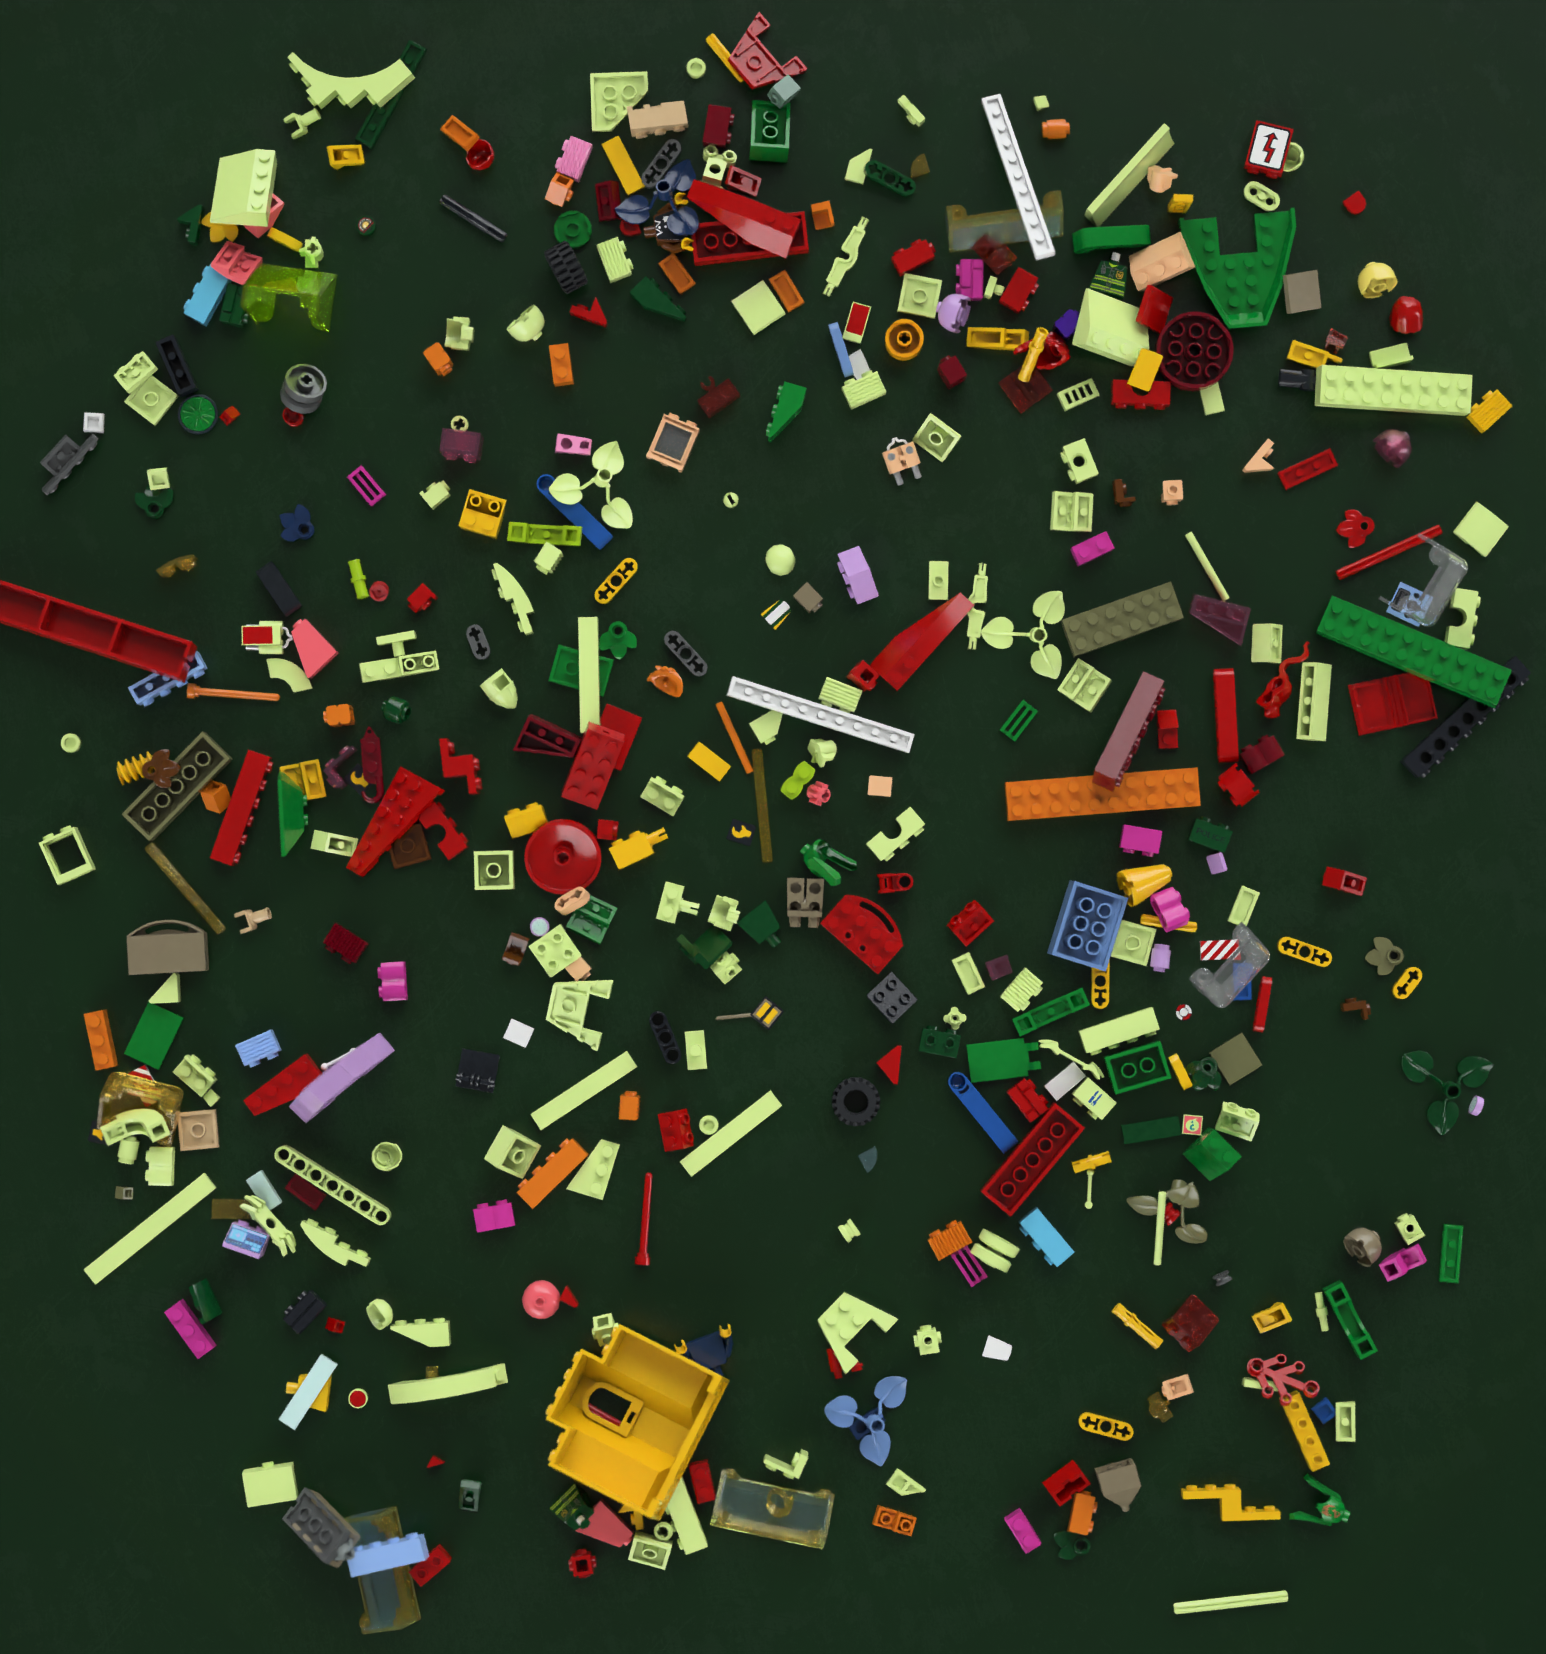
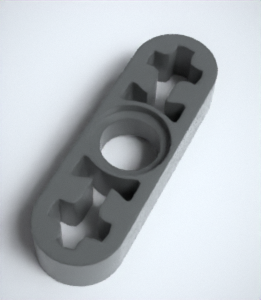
(674, 155)
(672, 646)

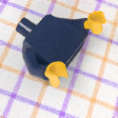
(709, 1350)

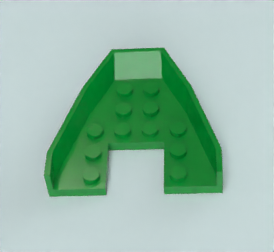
(1242, 284)

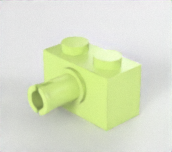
(673, 903)

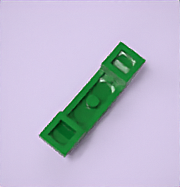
(1050, 1011)

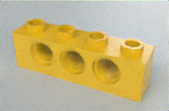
(1305, 1432)

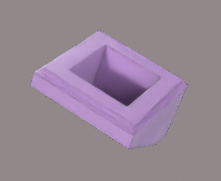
(1216, 863)

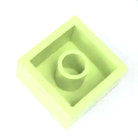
(494, 870)

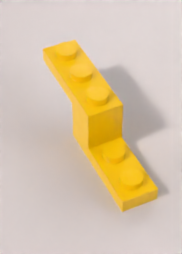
(1230, 1503)

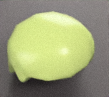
(1294, 157)
(780, 559)
(386, 1156)
(380, 1313)

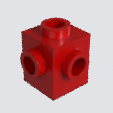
(582, 1570)

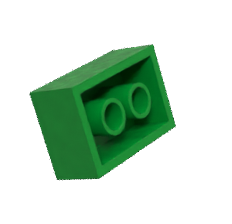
(1137, 1067)

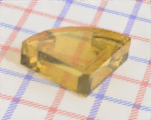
(919, 166)

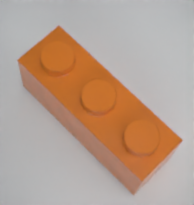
(101, 1039)

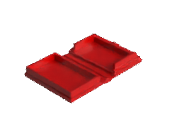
(1391, 702)

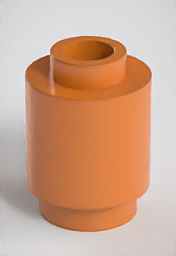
(1055, 129)

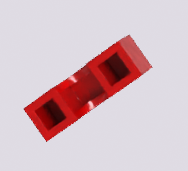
(1123, 395)
(453, 842)

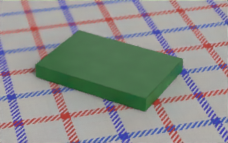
(566, 669)
(154, 1035)

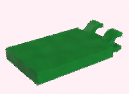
(1000, 1059)

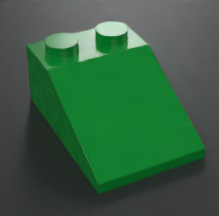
(769, 132)

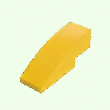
(996, 338)

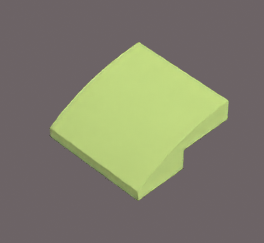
(758, 307)
(1071, 511)
(1480, 529)
(1084, 685)

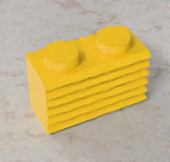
(1489, 411)

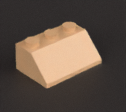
(1160, 262)

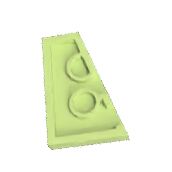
(596, 1171)

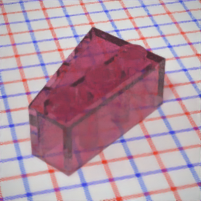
(1221, 615)

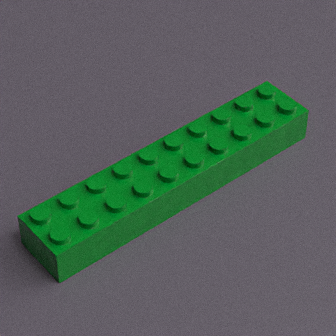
(1413, 652)

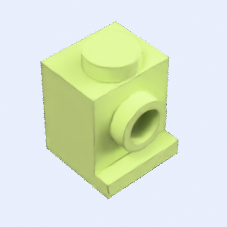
(436, 494)
(1408, 1237)

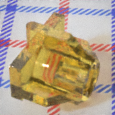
(1159, 1408)

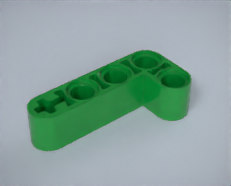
(1111, 237)

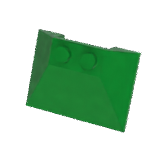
(290, 812)

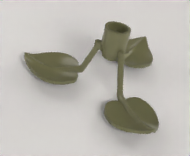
(1179, 1193)

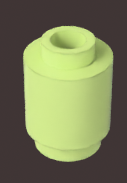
(128, 1150)

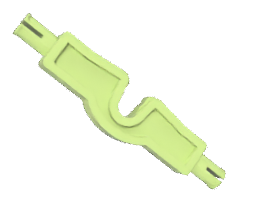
(841, 265)
(978, 595)

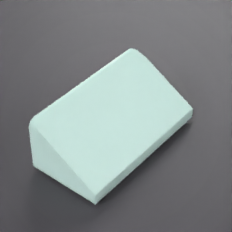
(263, 1189)

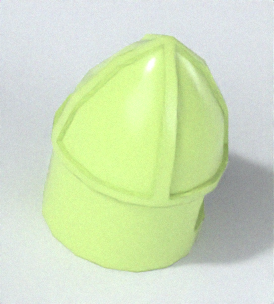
(501, 690)

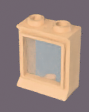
(673, 442)

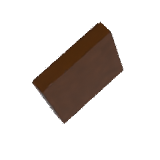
(410, 848)

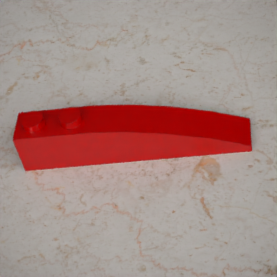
(750, 219)
(917, 642)

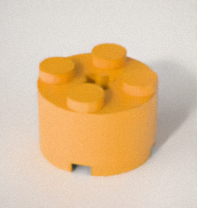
(913, 346)

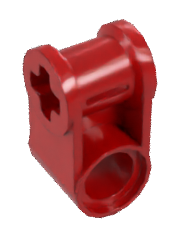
(893, 882)

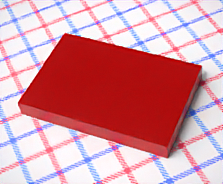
(622, 722)

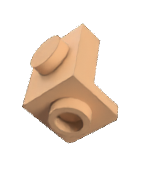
(1172, 492)
(1177, 1387)

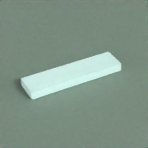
(308, 1391)

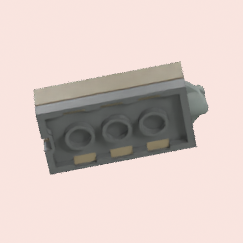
(322, 1528)

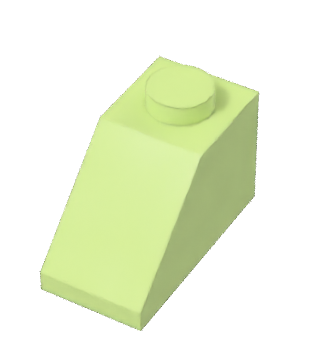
(767, 726)
(334, 843)

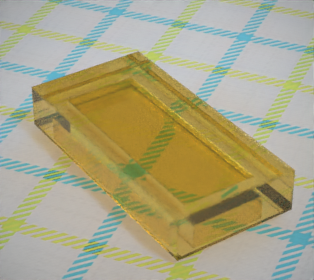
(229, 1209)

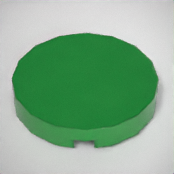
(573, 228)

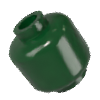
(396, 710)

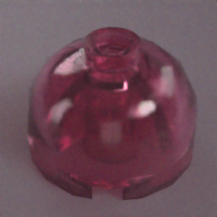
(1393, 446)

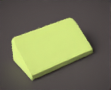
(1345, 1421)

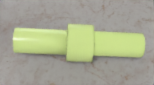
(1321, 1311)

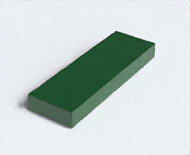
(1151, 1130)

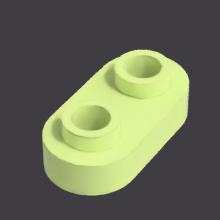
(1262, 194)

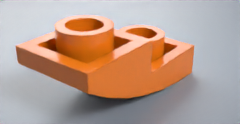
(894, 1520)

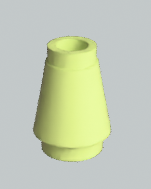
(663, 1535)

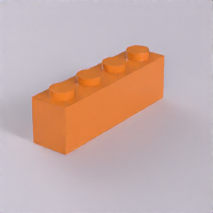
(552, 1173)

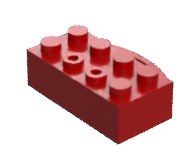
(863, 931)

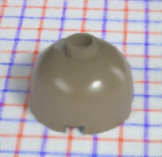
(1364, 1245)

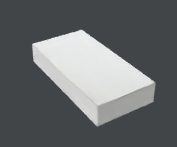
(1065, 1081)

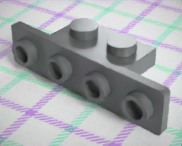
(63, 458)

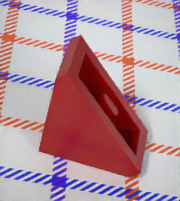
(890, 1063)

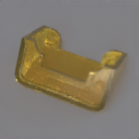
(129, 1092)

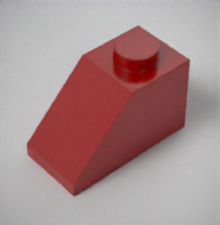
(1344, 881)

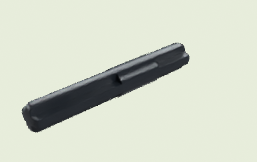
(473, 218)

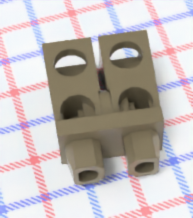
(801, 906)

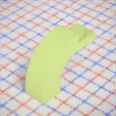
(135, 1122)

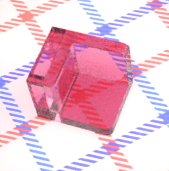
(998, 967)

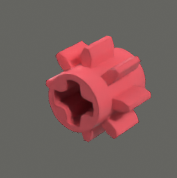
(818, 793)

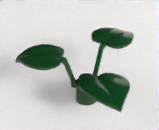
(1473, 1073)

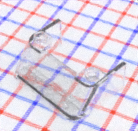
(1439, 589)

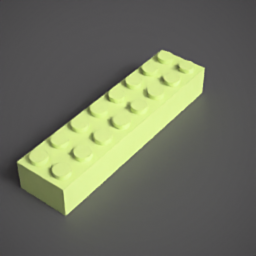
(1393, 390)

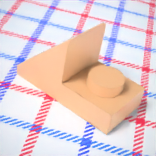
(1257, 462)

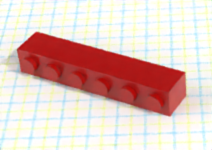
(241, 807)

